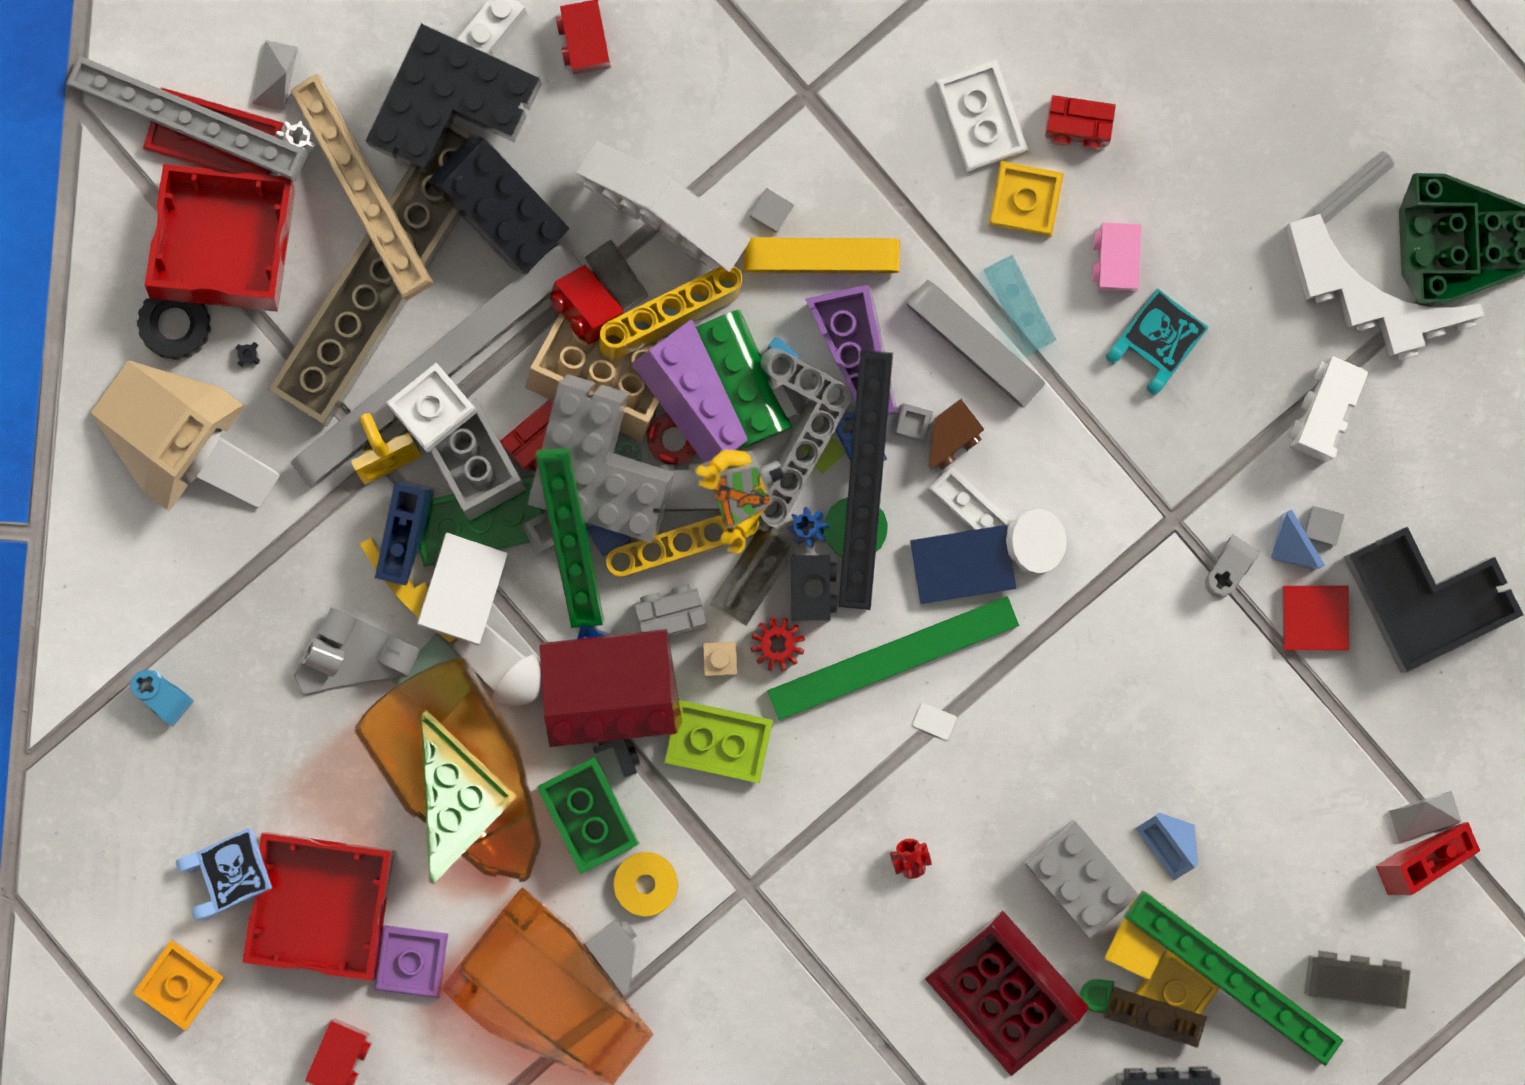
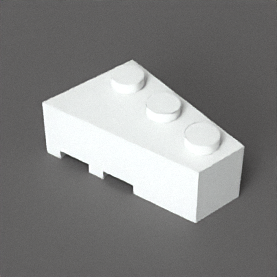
(1327, 409)

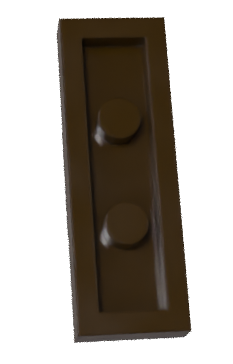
(1155, 1016)

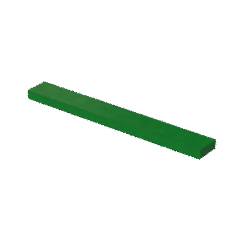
(893, 658)
(1233, 978)

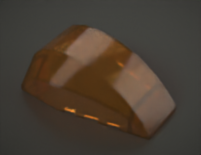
(547, 992)

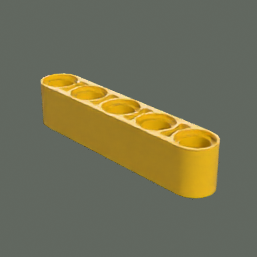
(822, 255)
(662, 324)
(668, 551)

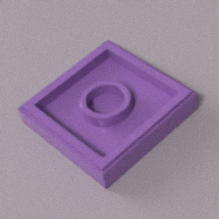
(411, 961)

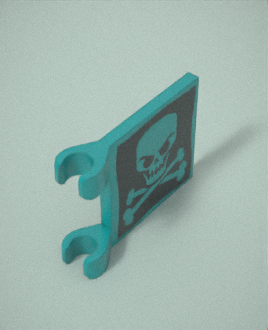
(1162, 336)

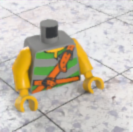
(739, 491)

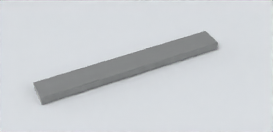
(187, 118)

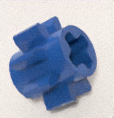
(814, 533)

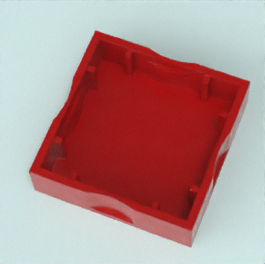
(220, 238)
(321, 906)

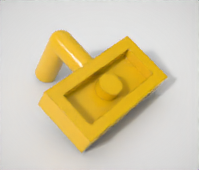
(384, 457)

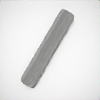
(1354, 186)

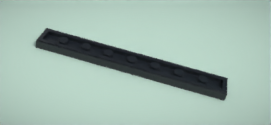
(865, 479)

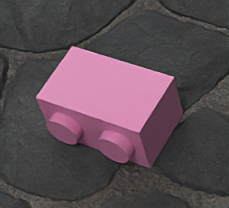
(1117, 257)

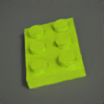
(720, 742)

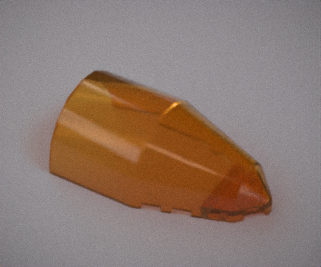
(462, 705)

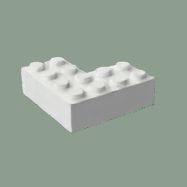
(662, 204)

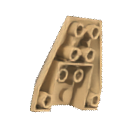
(161, 425)

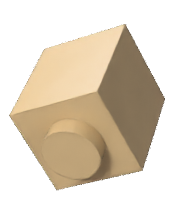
(720, 658)

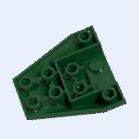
(1458, 238)

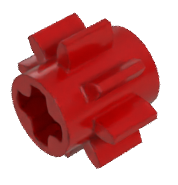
(911, 858)

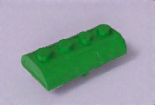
(741, 374)

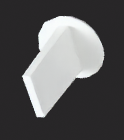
(232, 470)
(507, 671)

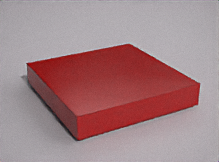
(1315, 617)

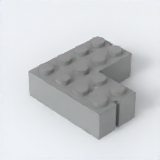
(611, 488)

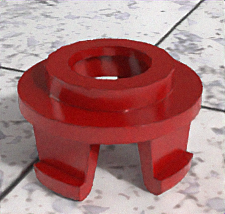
(656, 445)

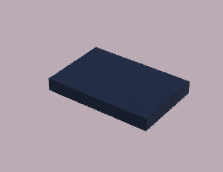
(962, 564)

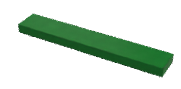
(570, 537)

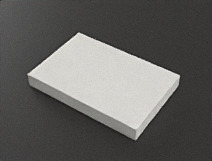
(981, 115)
(462, 589)

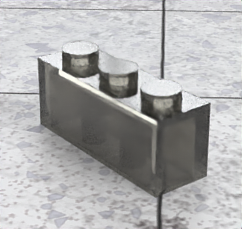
(754, 574)
(1357, 980)

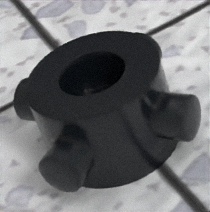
(247, 354)

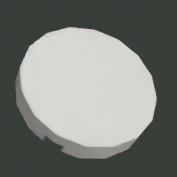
(1036, 541)

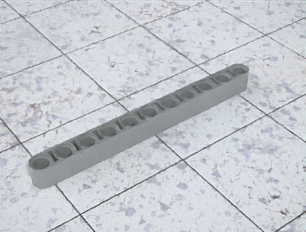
(449, 353)

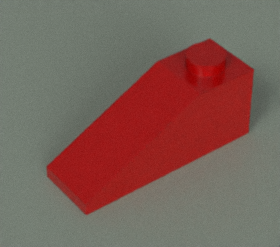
(1427, 860)

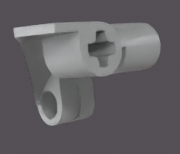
(352, 653)

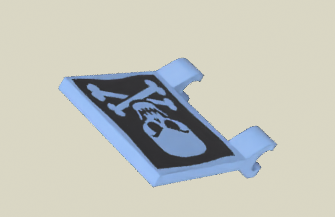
(231, 872)

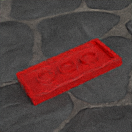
(183, 148)

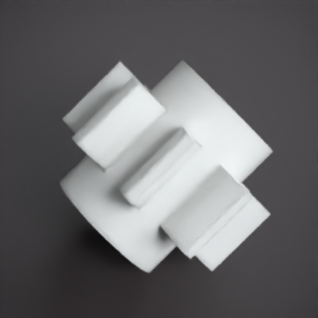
(298, 133)

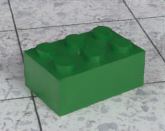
(588, 815)

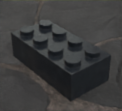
(499, 204)

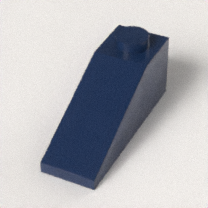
(403, 531)

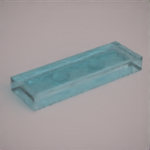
(1019, 304)

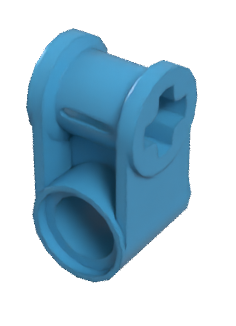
(165, 700)

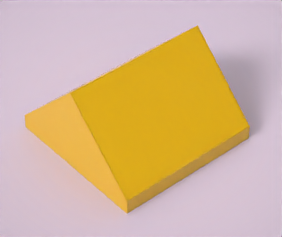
(1134, 950)

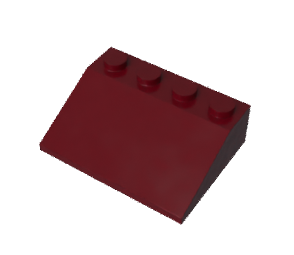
(609, 688)
(1007, 993)

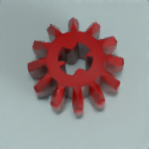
(788, 644)

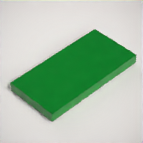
(495, 528)

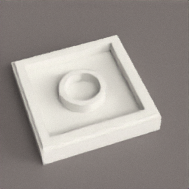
(431, 407)

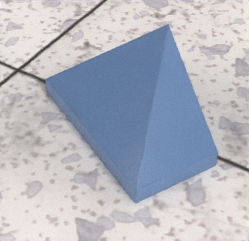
(1294, 545)
(1171, 842)

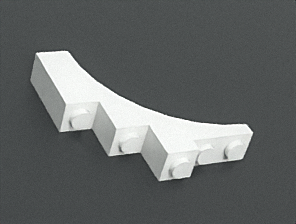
(1401, 322)

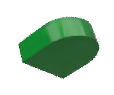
(1097, 994)

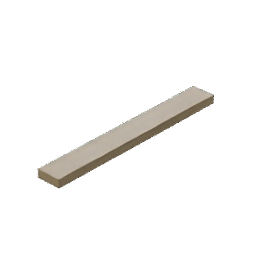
(361, 187)

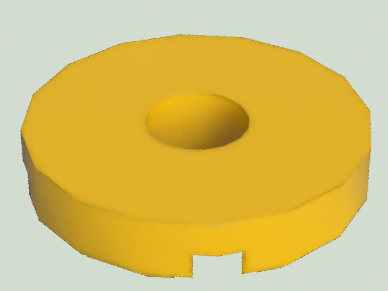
(645, 903)

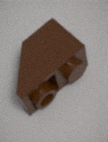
(951, 432)

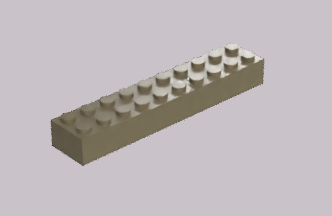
(365, 299)

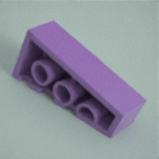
(848, 325)
(691, 392)

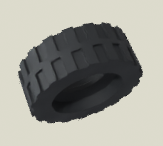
(173, 348)

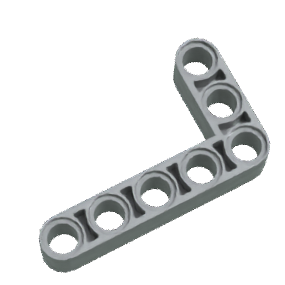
(802, 432)

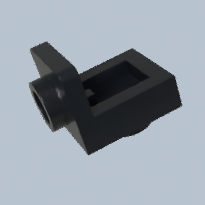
(626, 756)

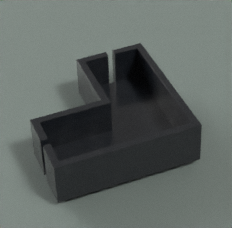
(445, 81)
(1424, 616)

